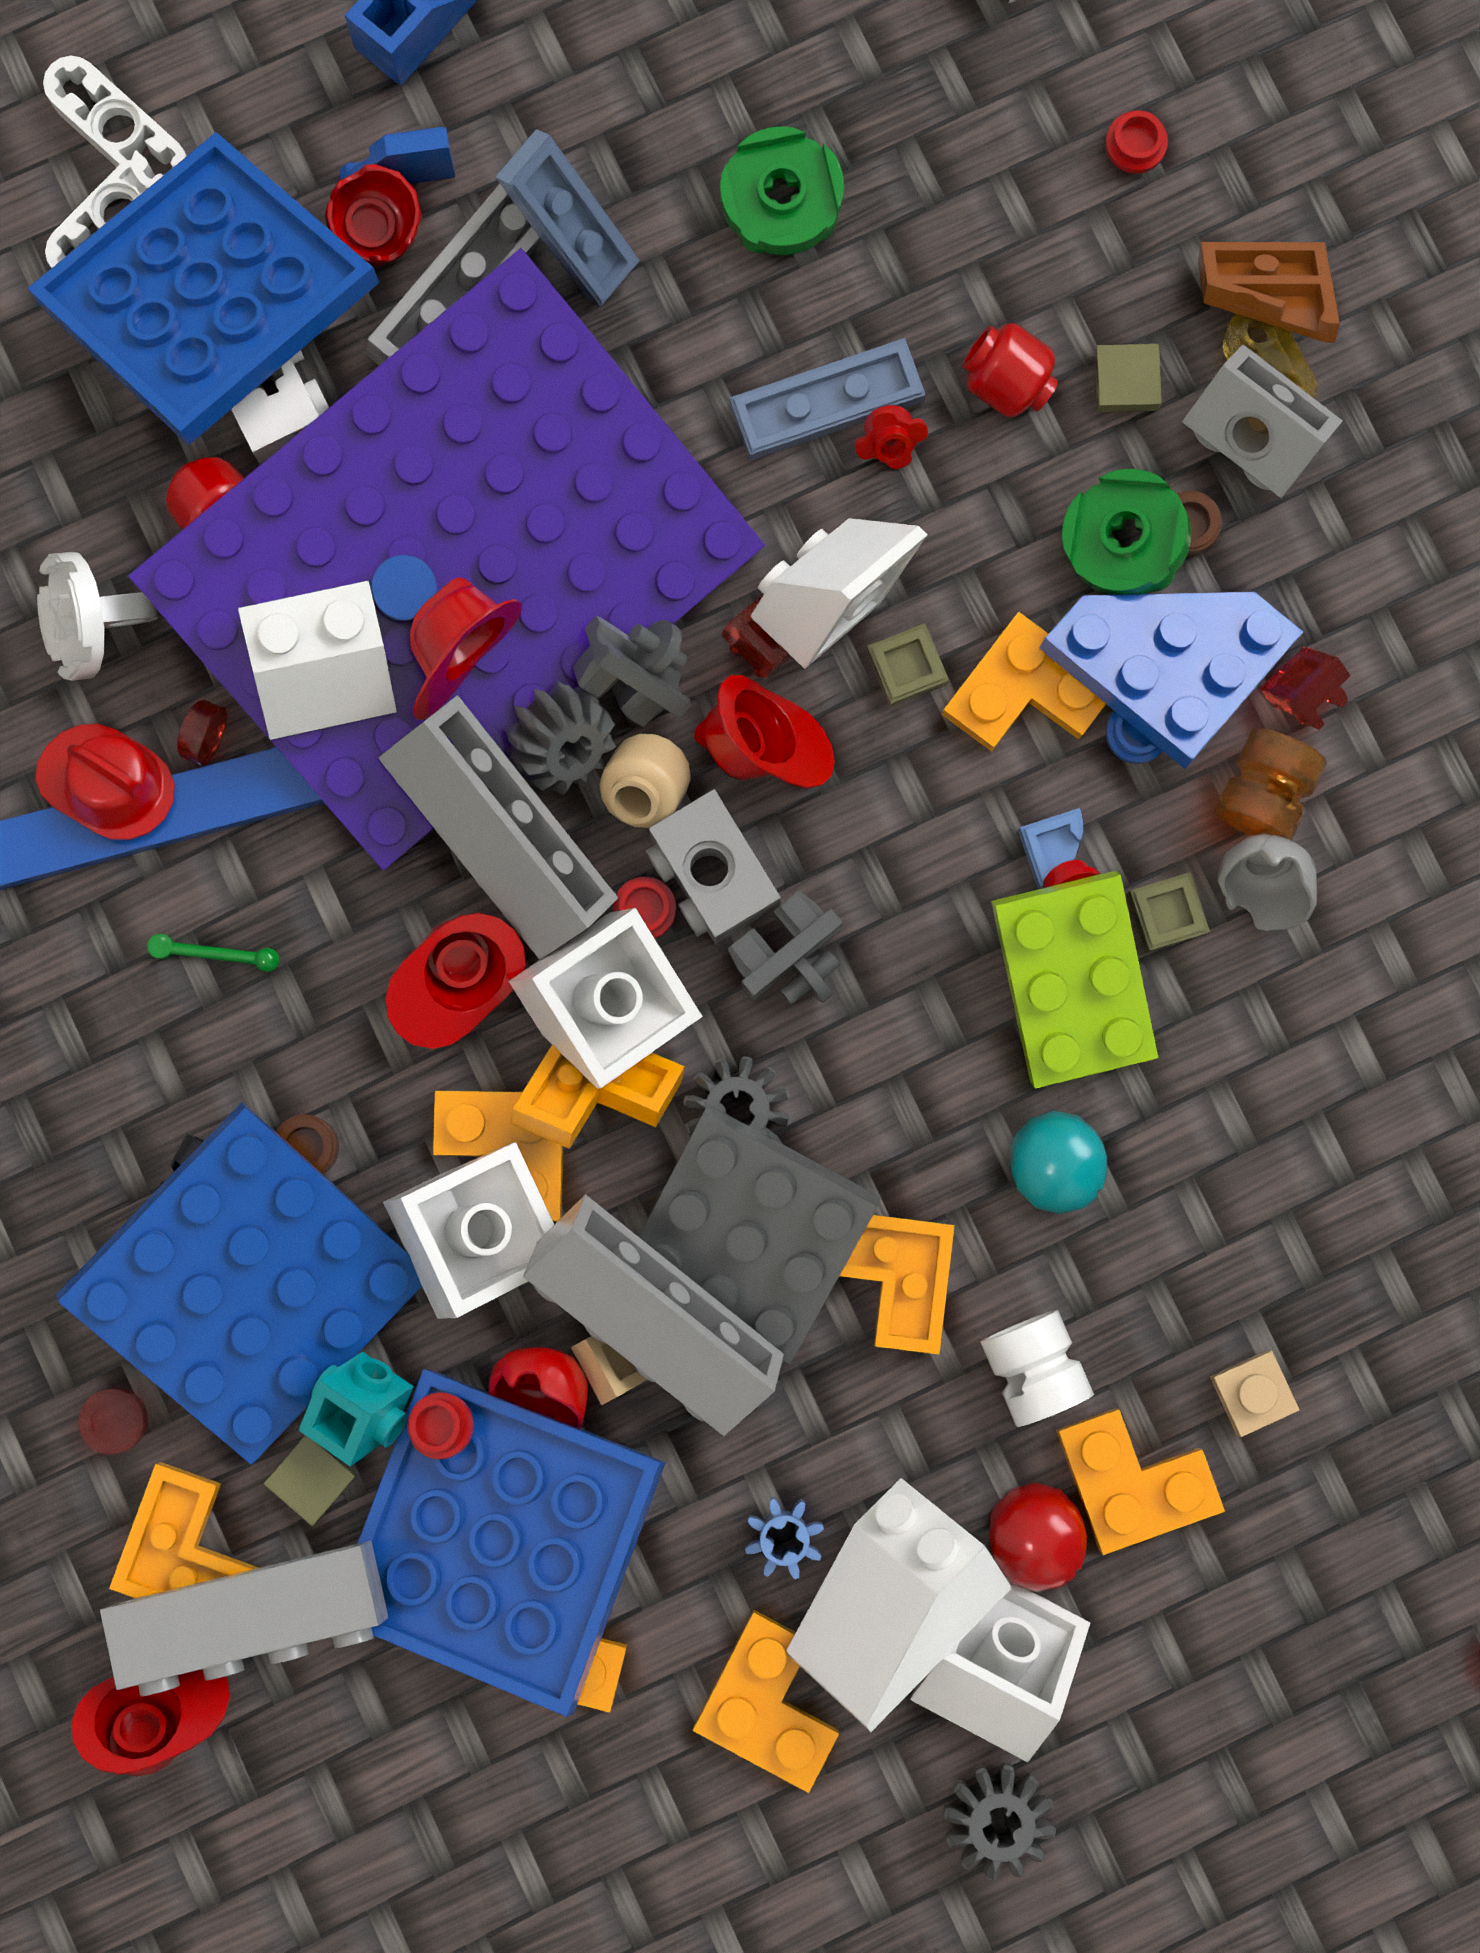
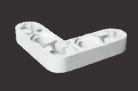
(132, 171)

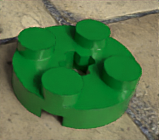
(803, 164)
(1148, 561)

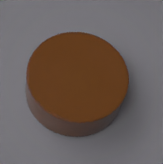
(1204, 519)
(312, 1139)

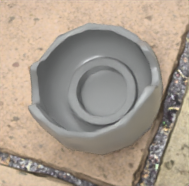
(1270, 880)

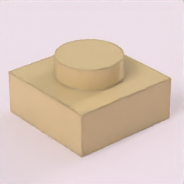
(606, 1369)
(1254, 1393)

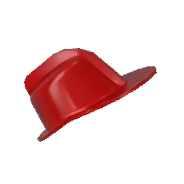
(452, 637)
(763, 735)
(105, 781)
(453, 979)
(144, 1733)

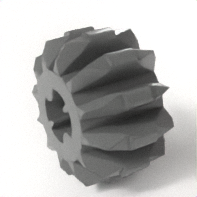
(560, 738)
(742, 1085)
(976, 1815)

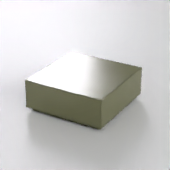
(1127, 378)
(907, 665)
(1168, 912)
(310, 1480)

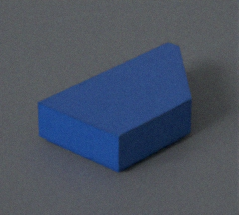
(415, 154)

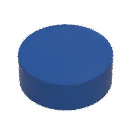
(402, 587)

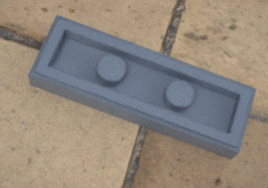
(567, 217)
(826, 399)

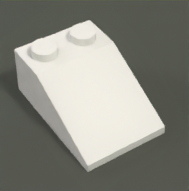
(895, 1604)

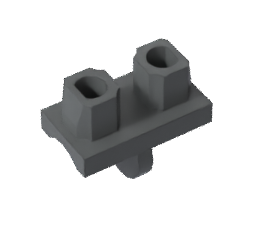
(643, 660)
(809, 931)

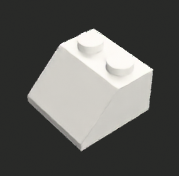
(833, 584)
(318, 659)
(606, 997)
(471, 1230)
(1009, 1673)

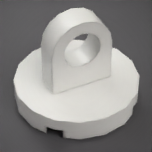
(75, 616)

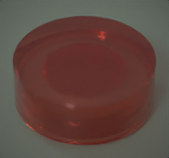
(202, 732)
(113, 1421)

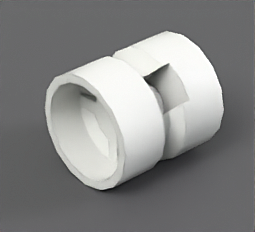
(1037, 1368)

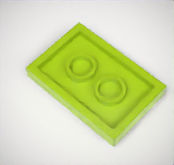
(1075, 979)

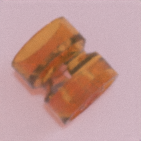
(1272, 764)

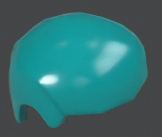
(1058, 1162)

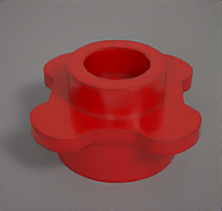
(891, 436)

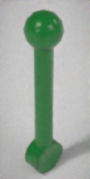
(164, 947)

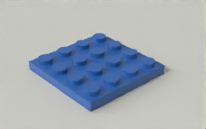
(203, 287)
(243, 1283)
(509, 1546)

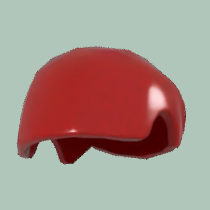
(375, 214)
(542, 1381)
(1037, 1537)

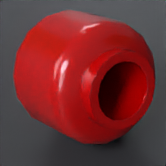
(1010, 370)
(198, 487)

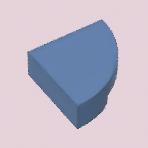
(1051, 842)

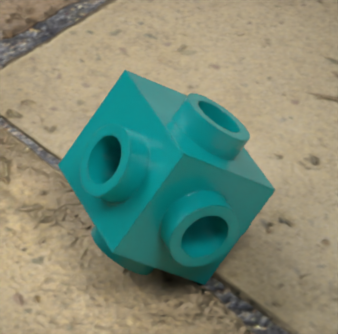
(356, 1408)

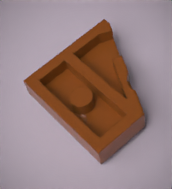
(1272, 284)

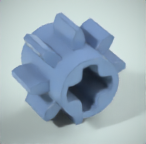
(789, 1555)

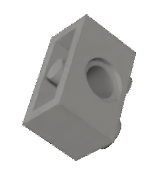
(1253, 388)
(709, 830)

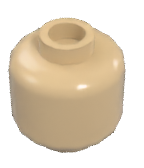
(645, 780)

